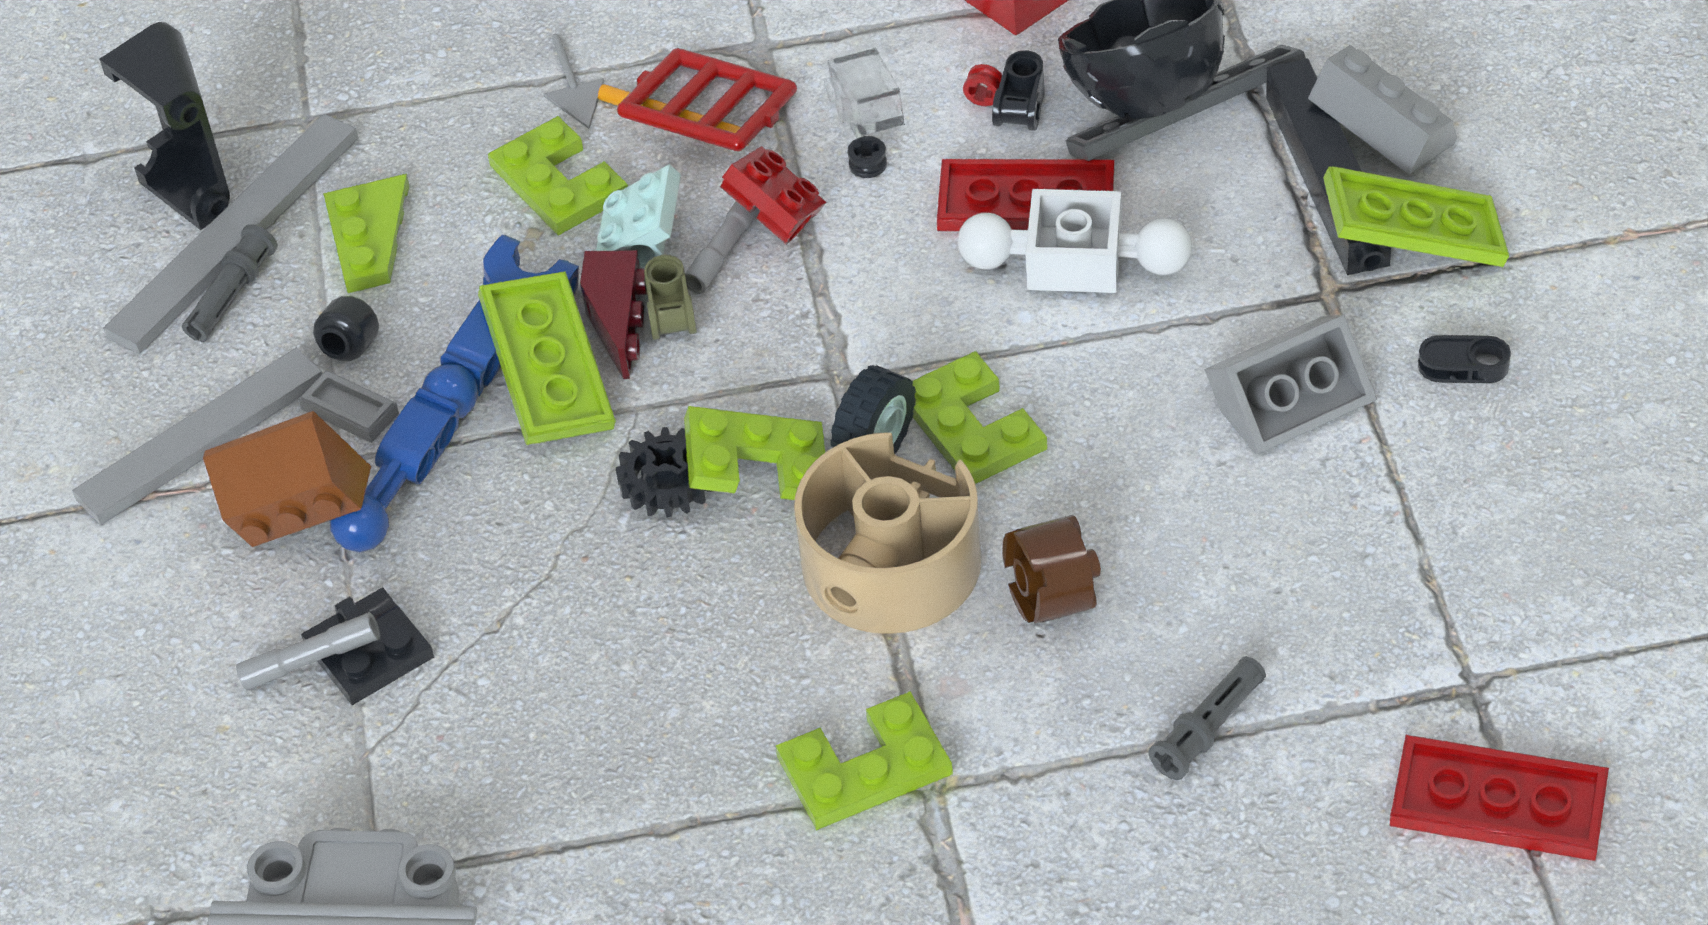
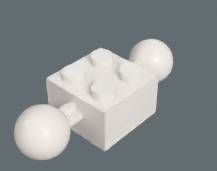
(1074, 242)

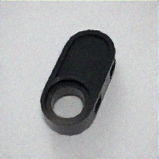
(1454, 359)

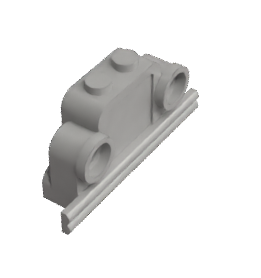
(348, 881)

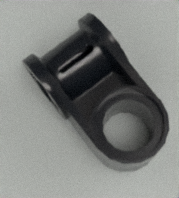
(1020, 91)

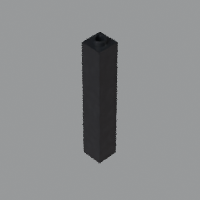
(1315, 145)

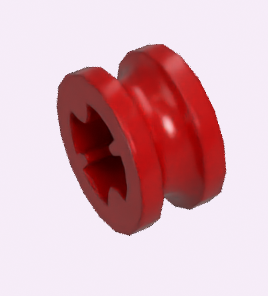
(977, 93)

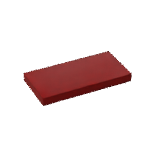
(1007, 186)
(1499, 797)

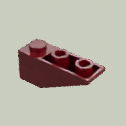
(611, 299)

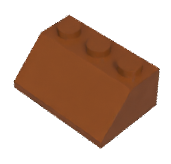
(286, 479)

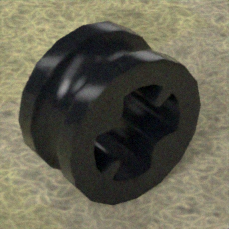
(863, 147)

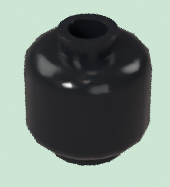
(346, 328)

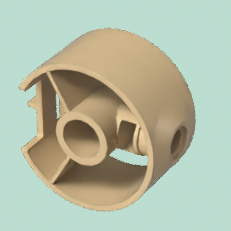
(909, 553)

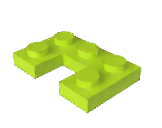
(530, 171)
(954, 430)
(722, 437)
(904, 762)

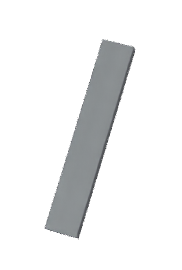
(186, 441)

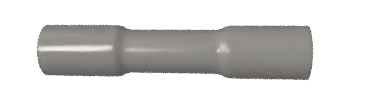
(712, 257)
(335, 640)

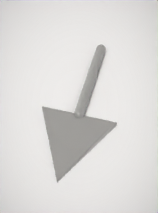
(577, 99)

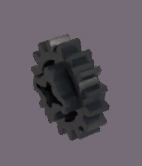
(663, 474)

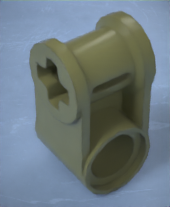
(669, 302)

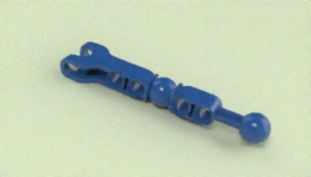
(434, 412)

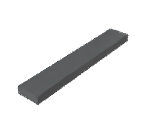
(1226, 85)

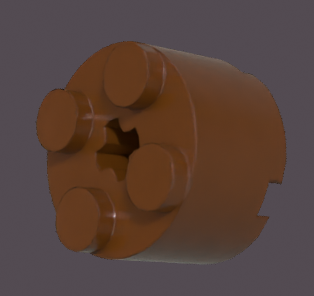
(1051, 569)

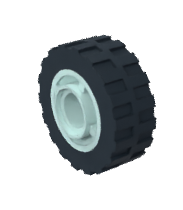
(875, 404)

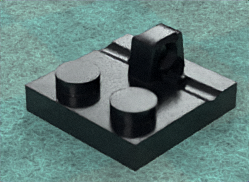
(381, 661)

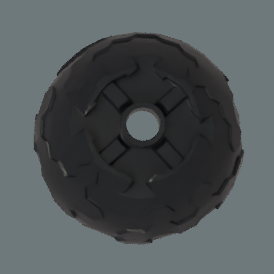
(1145, 54)

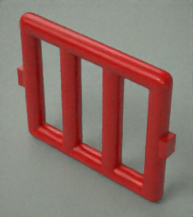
(705, 128)

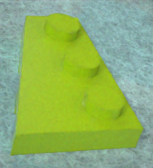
(366, 229)

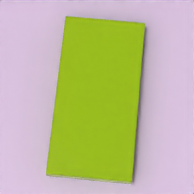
(1415, 216)
(546, 358)

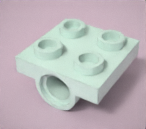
(641, 215)

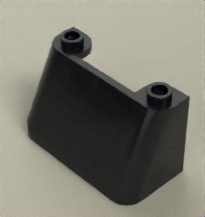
(184, 156)

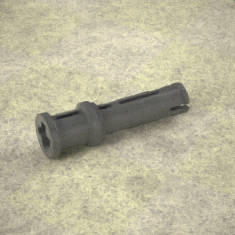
(238, 269)
(1195, 731)

